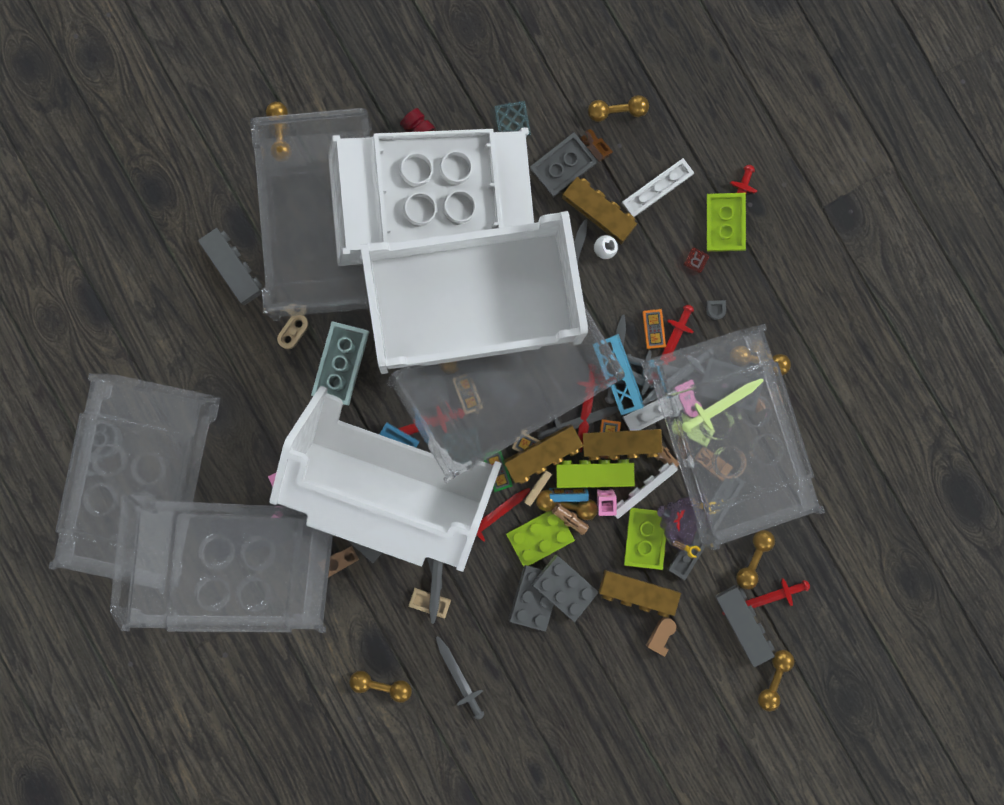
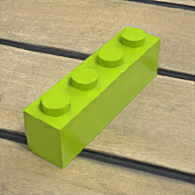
(595, 475)

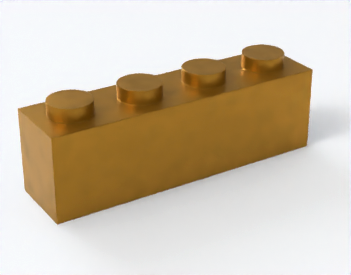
(599, 210)
(622, 443)
(543, 453)
(640, 593)

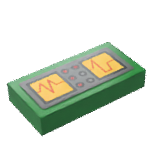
(503, 479)

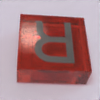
(696, 260)

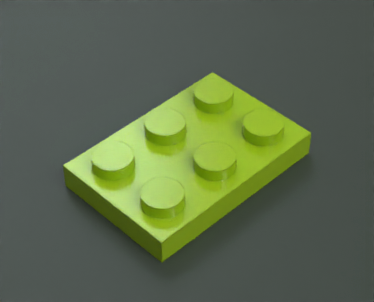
(726, 222)
(539, 538)
(644, 540)

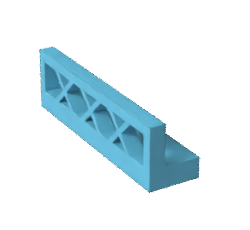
(629, 378)

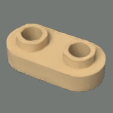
(292, 331)

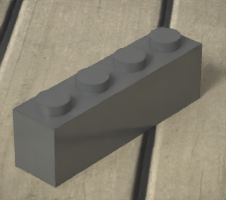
(230, 266)
(744, 625)

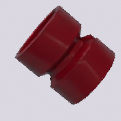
(415, 122)

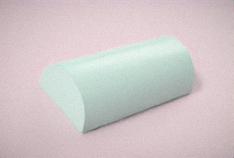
(341, 360)

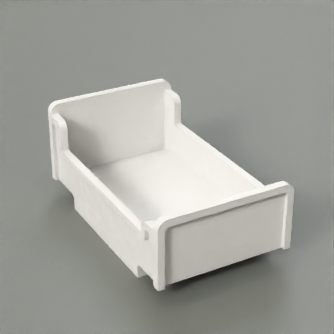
(426, 186)
(474, 293)
(379, 488)

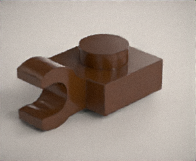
(598, 147)

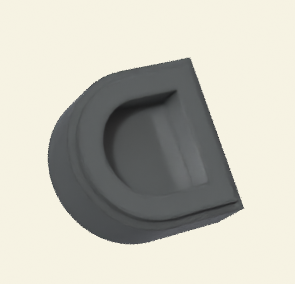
(716, 309)

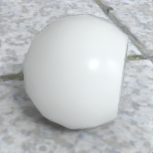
(605, 247)

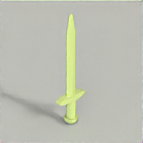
(705, 415)

